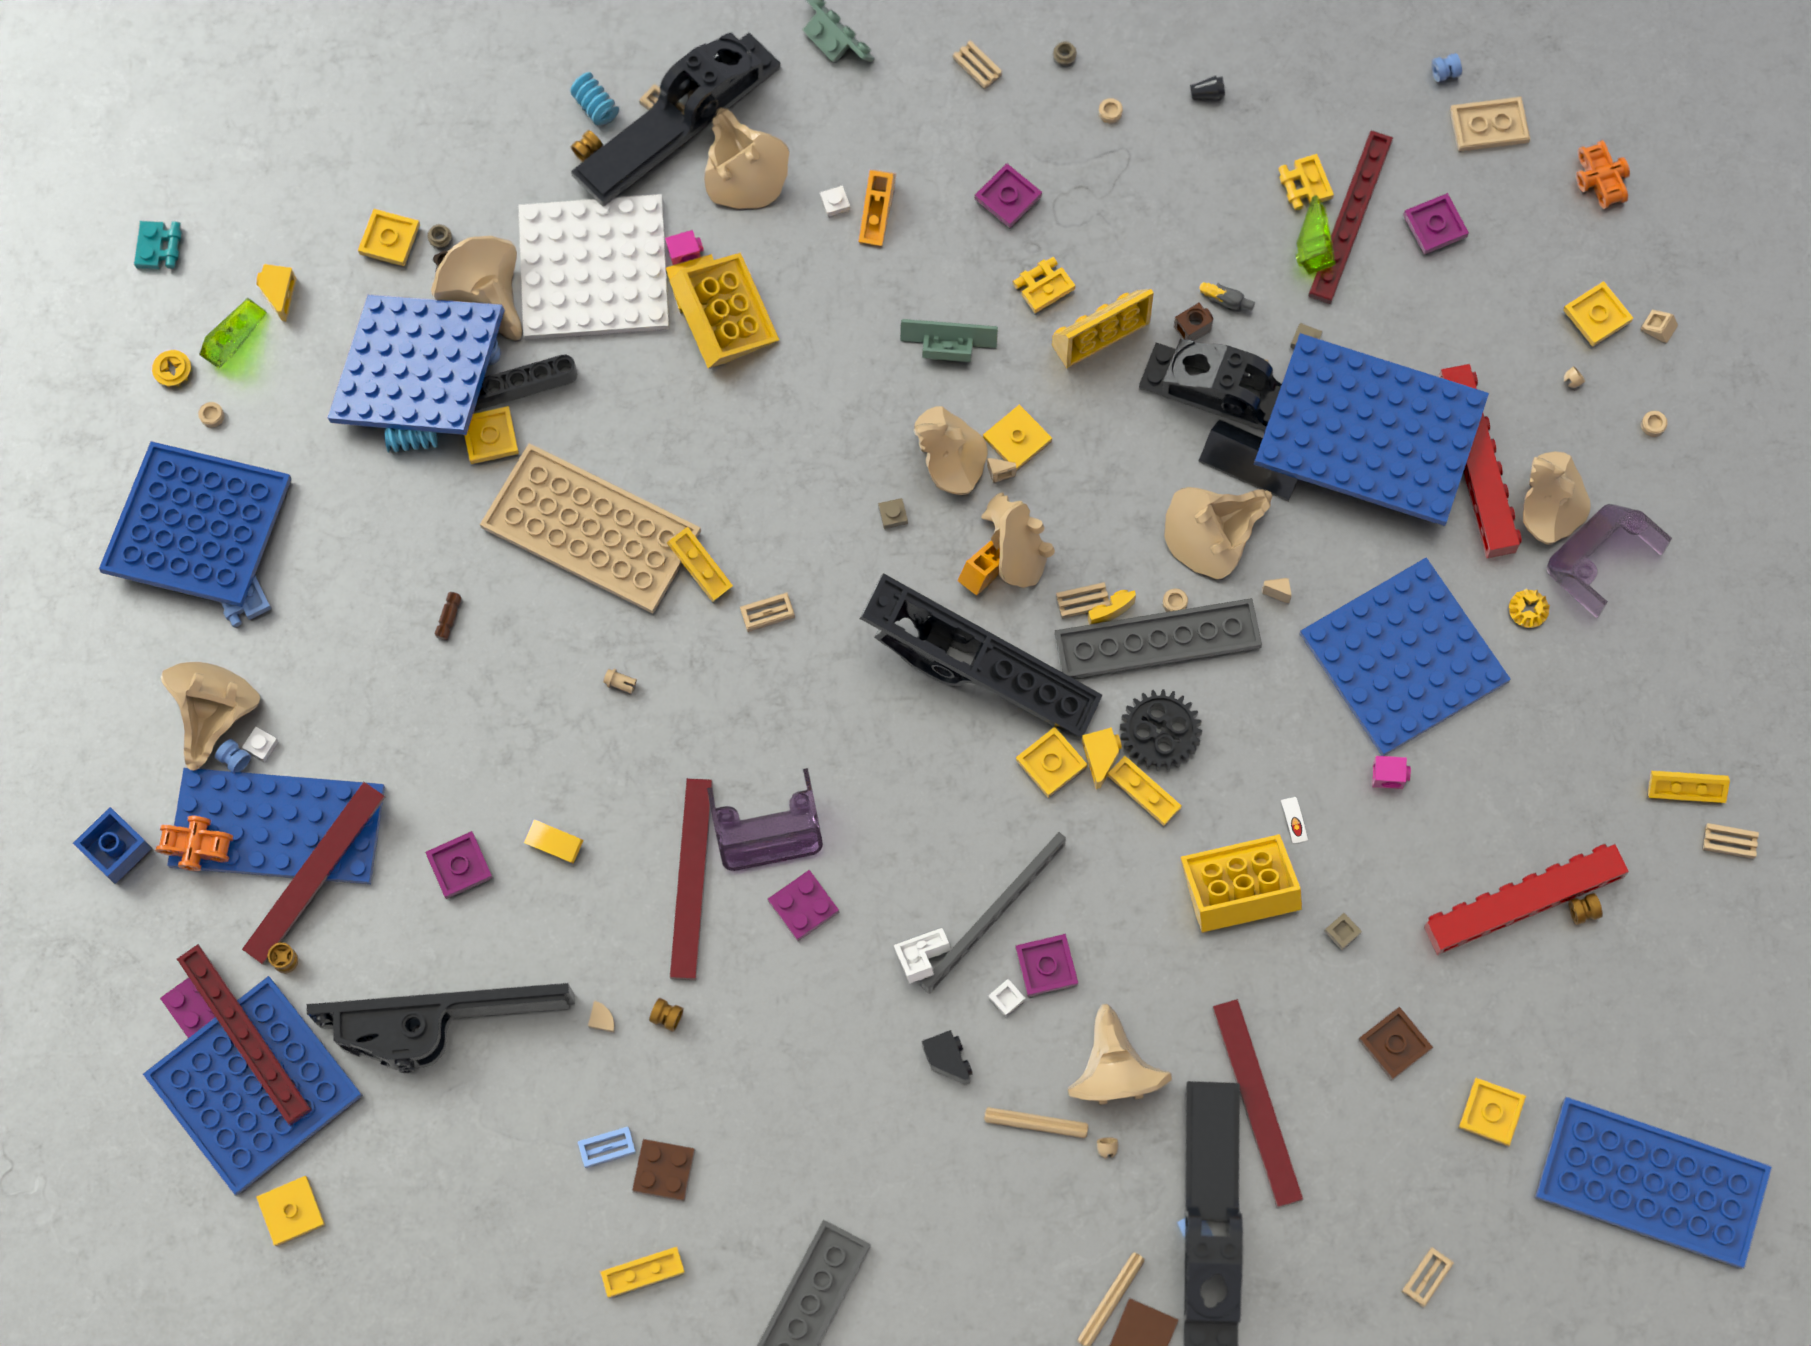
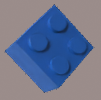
(112, 845)

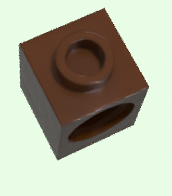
(1193, 332)

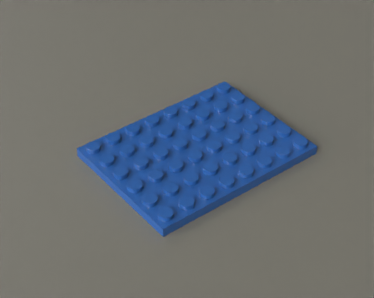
(1372, 429)

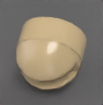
(1575, 377)
(1107, 1146)

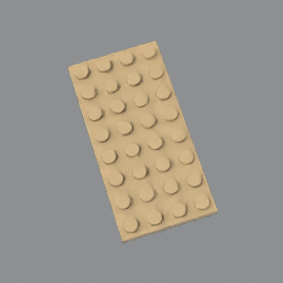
(588, 527)

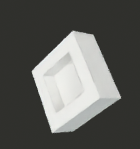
(835, 201)
(260, 744)
(1006, 997)

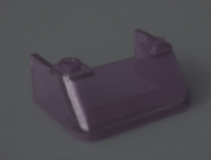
(1571, 564)
(768, 837)

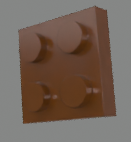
(663, 1170)

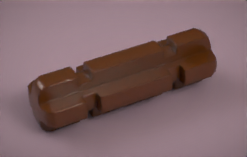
(448, 615)

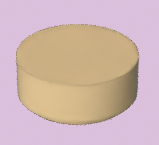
(1110, 110)
(211, 414)
(1654, 423)
(1175, 600)

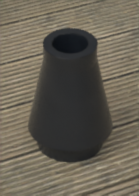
(1208, 88)

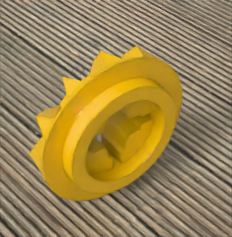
(161, 365)
(1529, 619)

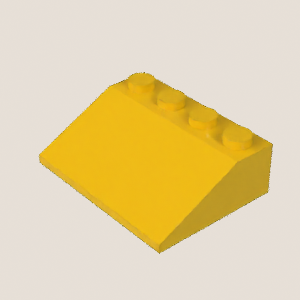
(723, 309)
(1103, 327)
(1241, 883)

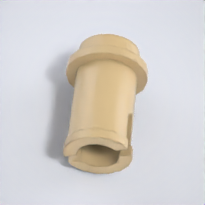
(618, 680)

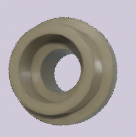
(1064, 47)
(438, 230)

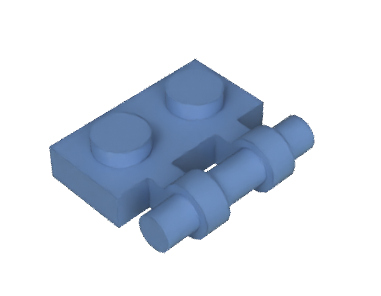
(254, 605)

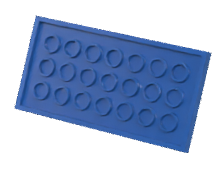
(275, 821)
(1653, 1182)

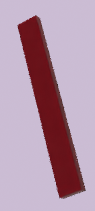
(1352, 214)
(314, 872)
(691, 880)
(244, 1035)
(1257, 1103)

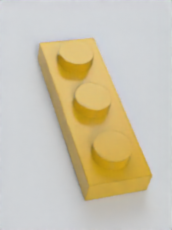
(699, 564)
(1688, 786)
(1144, 790)
(642, 1272)

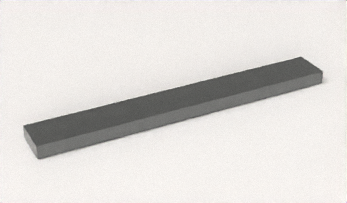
(994, 912)

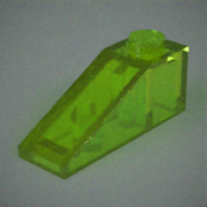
(1314, 240)
(231, 333)

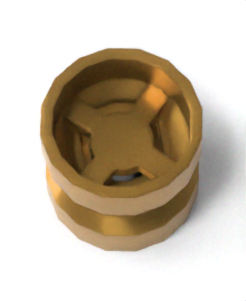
(586, 146)
(1585, 908)
(279, 953)
(666, 1014)

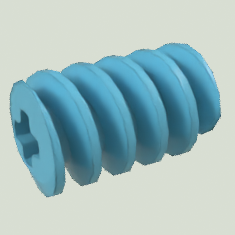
(593, 100)
(404, 438)

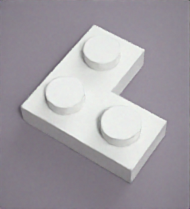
(916, 951)

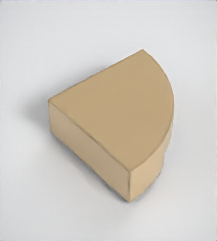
(601, 1018)

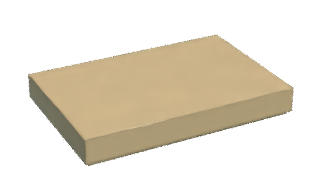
(1489, 124)

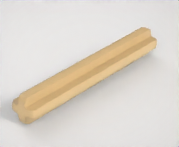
(1036, 1122)
(1111, 1300)

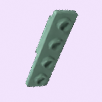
(831, 35)
(948, 339)

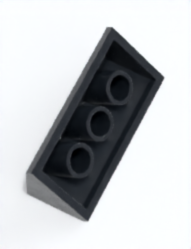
(1234, 453)

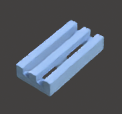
(609, 1157)

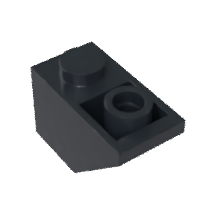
(945, 1057)

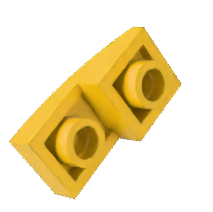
(1120, 603)
(553, 841)

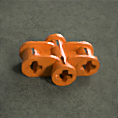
(1603, 174)
(194, 843)

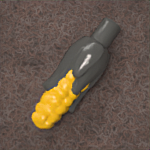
(1226, 296)

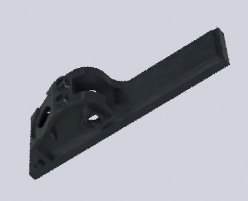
(664, 126)
(1218, 388)
(996, 665)
(394, 1019)
(1212, 1196)

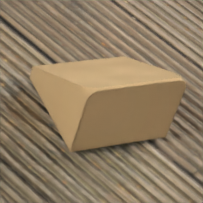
(1660, 325)
(1000, 469)
(1278, 589)

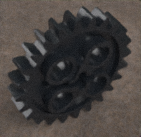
(1147, 747)

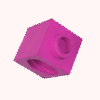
(683, 247)
(1390, 772)

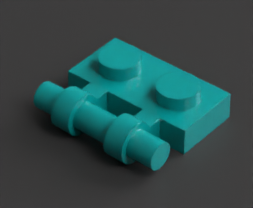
(150, 245)

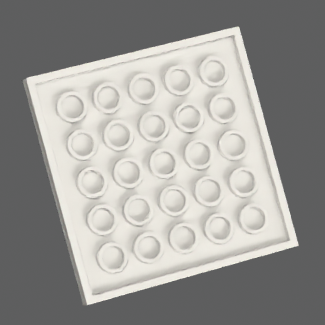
(593, 267)

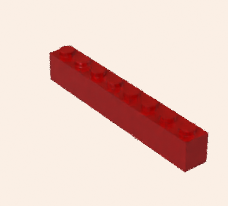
(1485, 481)
(1525, 899)

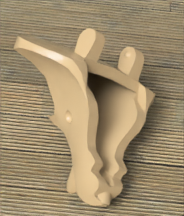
(744, 164)
(481, 273)
(953, 450)
(1557, 498)
(1212, 528)
(1017, 536)
(208, 703)
(1115, 1066)

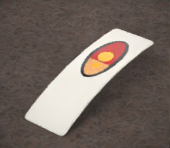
(1294, 820)

